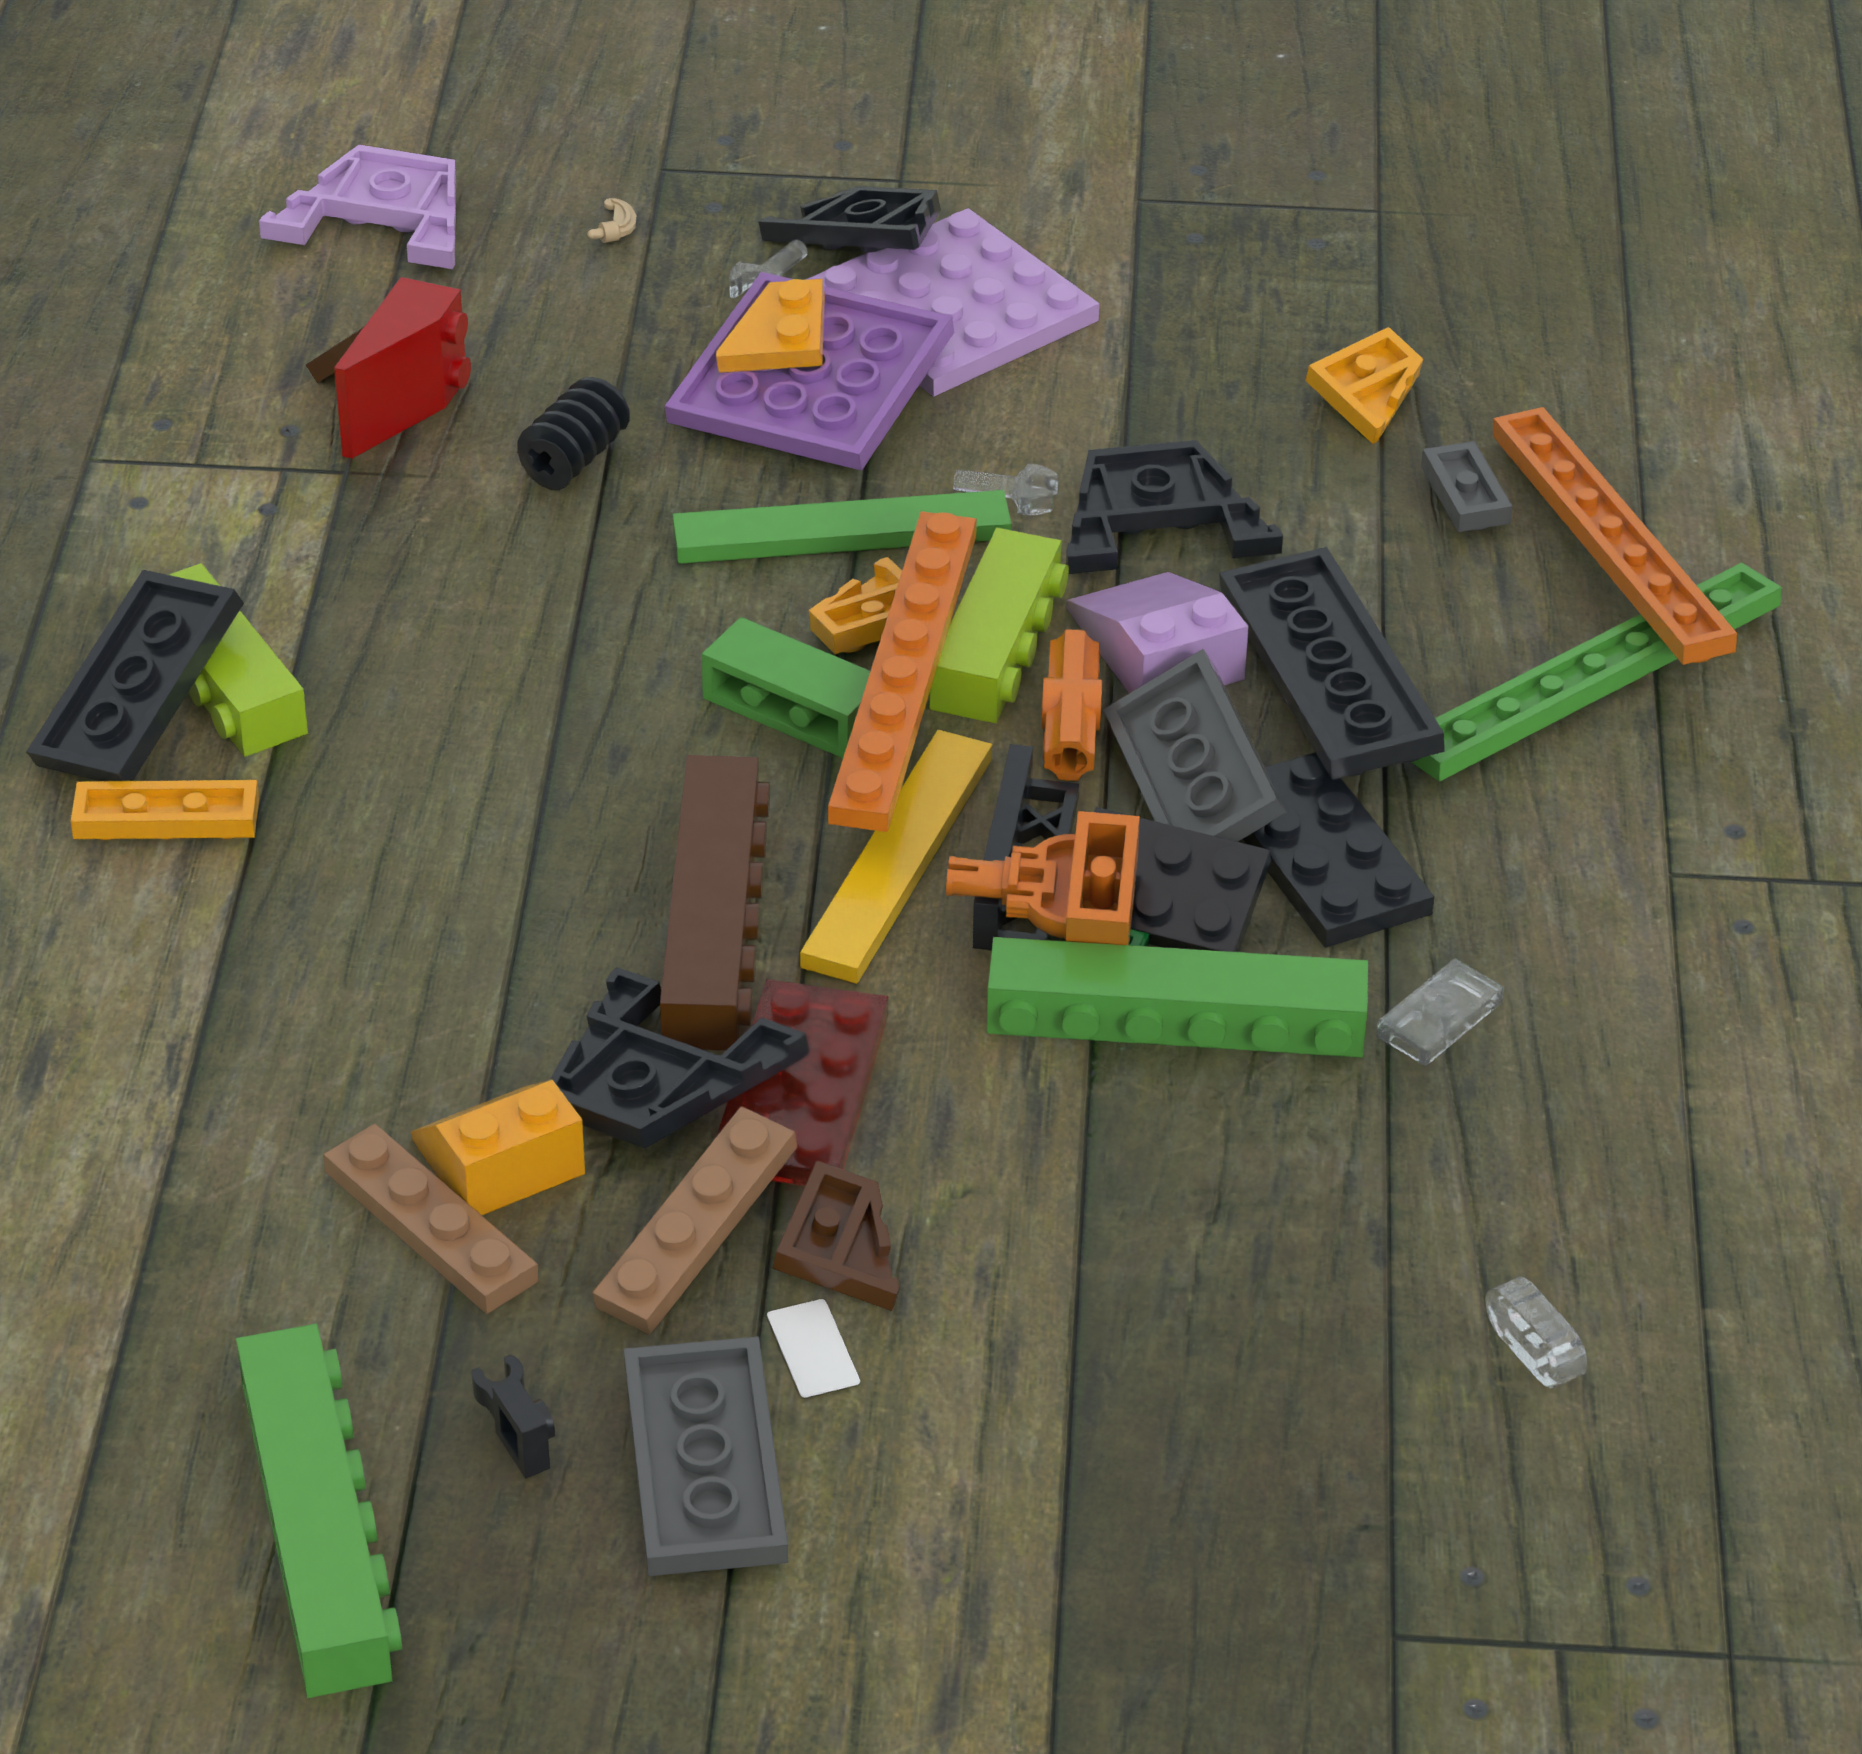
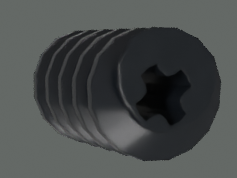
(572, 432)

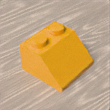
(506, 1147)

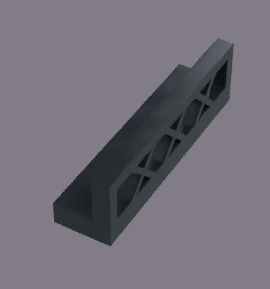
(1009, 829)

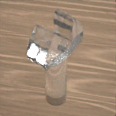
(744, 274)
(1030, 490)

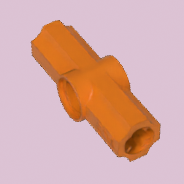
(1071, 705)

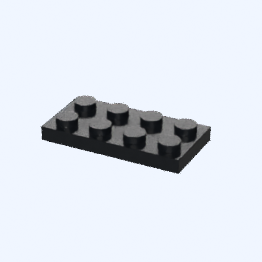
(135, 677)
(1336, 857)

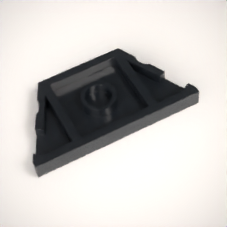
(862, 218)

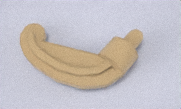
(623, 222)

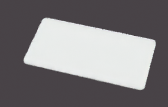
(813, 1348)

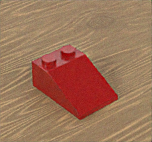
(402, 364)

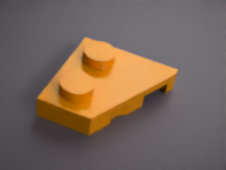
(778, 330)
(1367, 380)
(857, 611)

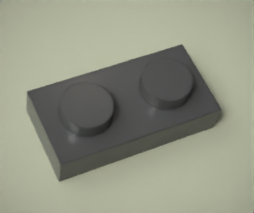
(1466, 486)

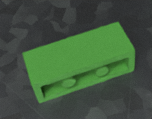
(784, 684)

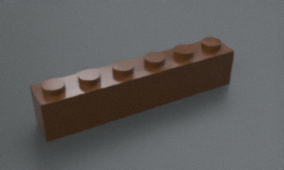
(711, 902)

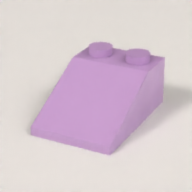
(1160, 623)

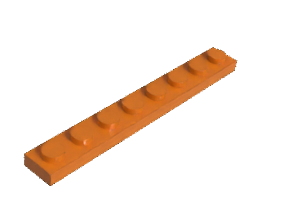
(1615, 537)
(902, 673)

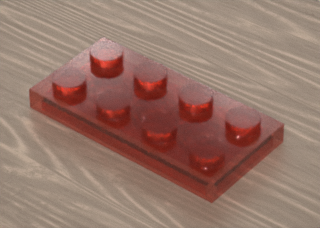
(827, 1088)

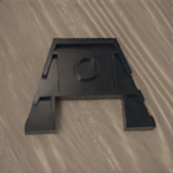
(1156, 489)
(652, 1085)

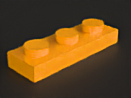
(165, 809)

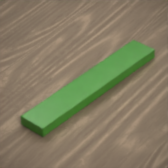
(826, 526)

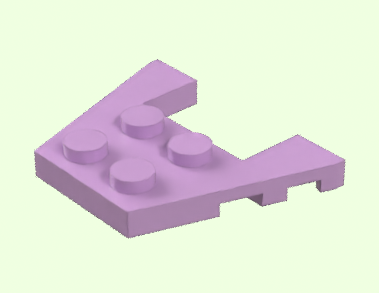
(381, 189)

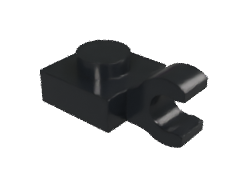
(519, 1421)

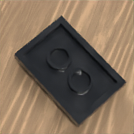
(1194, 887)

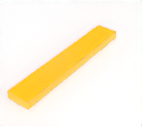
(896, 859)

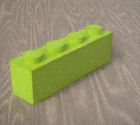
(998, 625)
(247, 686)

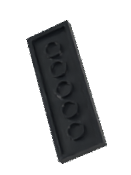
(1332, 664)

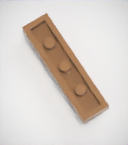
(431, 1218)
(695, 1220)

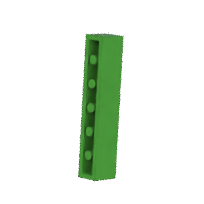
(1177, 997)
(315, 1511)

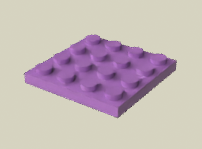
(827, 412)

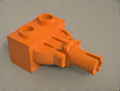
(1066, 884)

